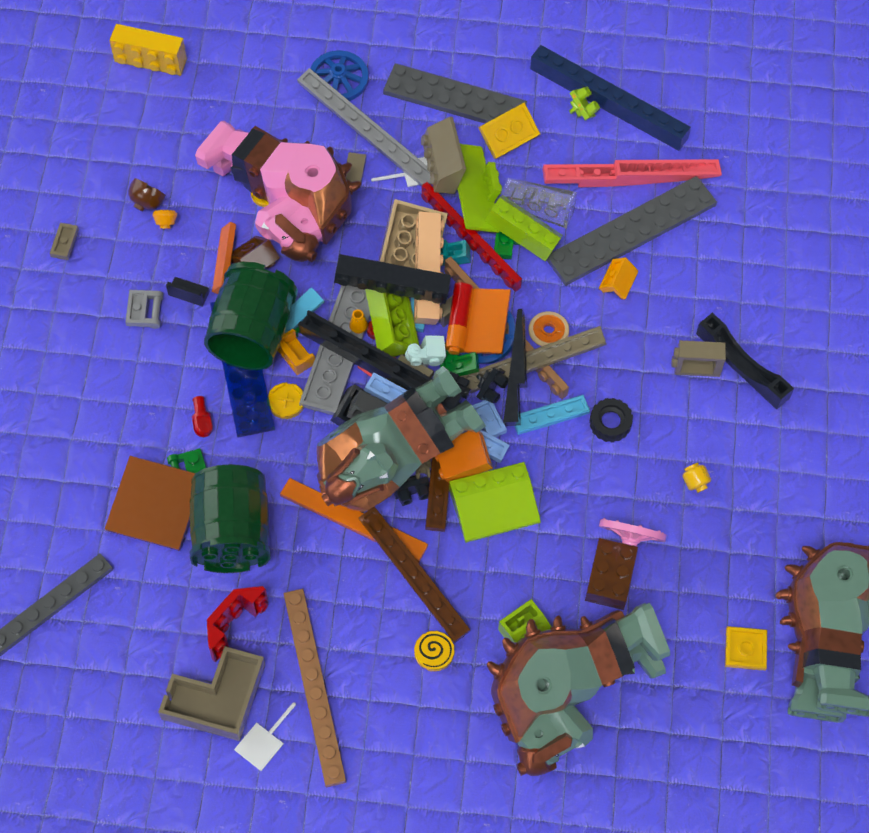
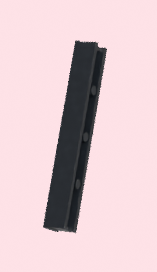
(360, 352)

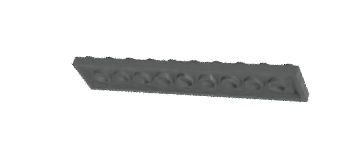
(631, 230)

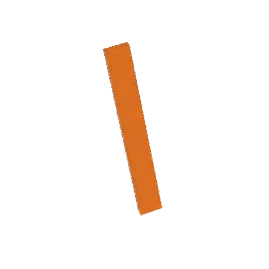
(312, 500)

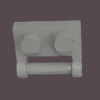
(138, 305)

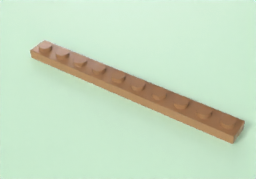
(546, 373)
(314, 688)

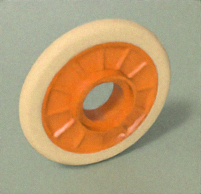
(544, 319)

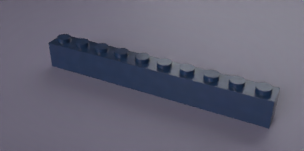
(611, 98)

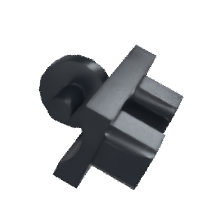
(489, 382)
(413, 486)

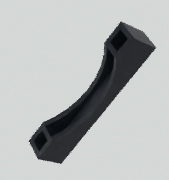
(768, 384)

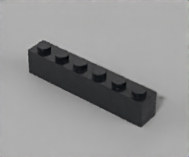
(392, 279)

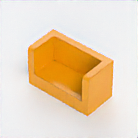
(295, 353)

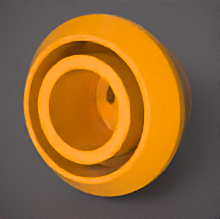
(165, 218)

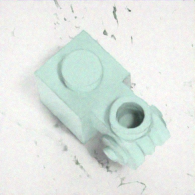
(431, 353)

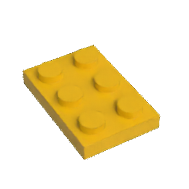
(509, 130)

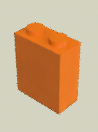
(466, 457)

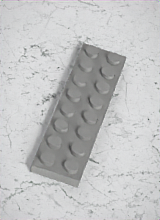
(331, 371)

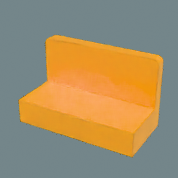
(619, 277)

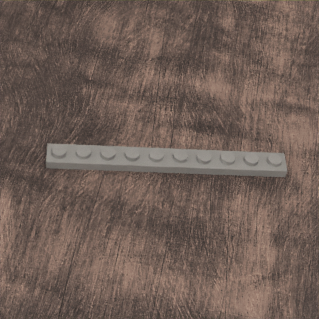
(365, 126)

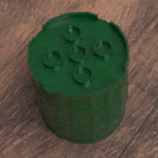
(250, 316)
(229, 519)

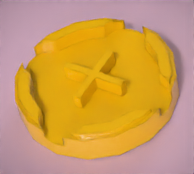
(285, 400)

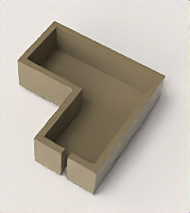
(219, 706)

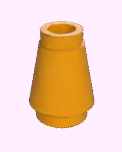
(358, 322)

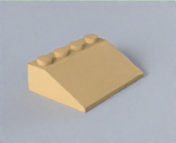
(399, 236)

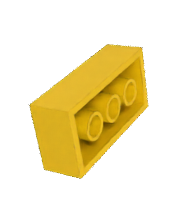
(148, 49)

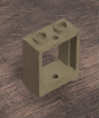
(699, 358)

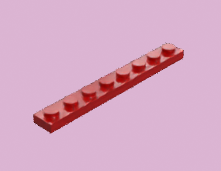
(475, 241)

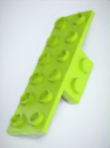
(478, 188)

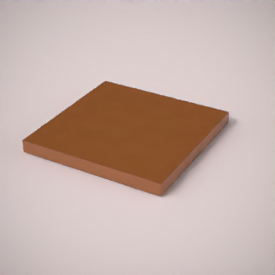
(152, 504)

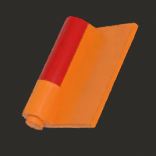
(477, 320)

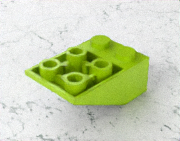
(515, 624)

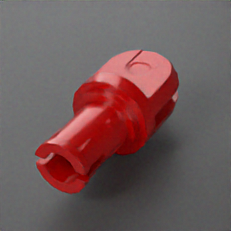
(201, 419)

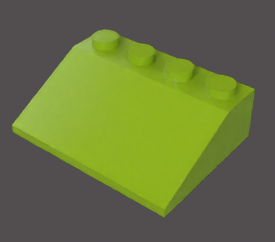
(494, 502)

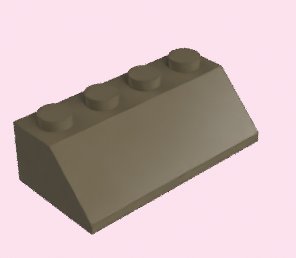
(443, 156)

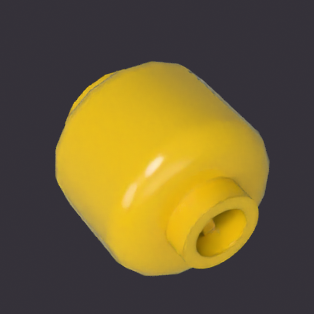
(696, 477)

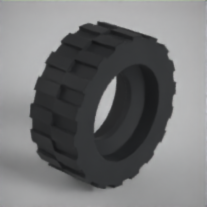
(611, 434)

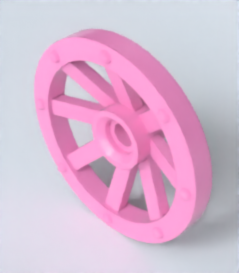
(632, 534)

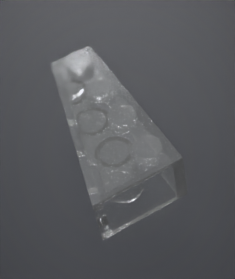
(542, 201)

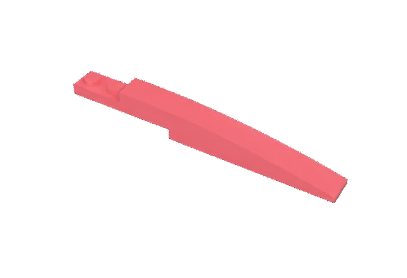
(630, 172)

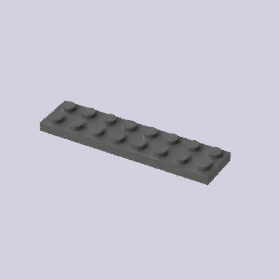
(447, 94)

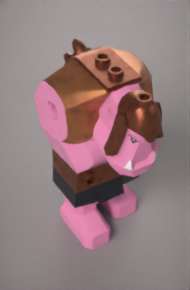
(298, 180)

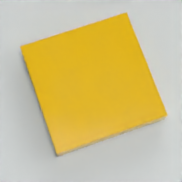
(746, 648)

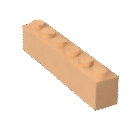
(428, 257)

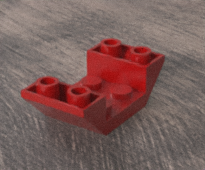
(251, 599)

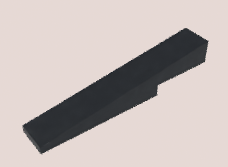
(517, 373)

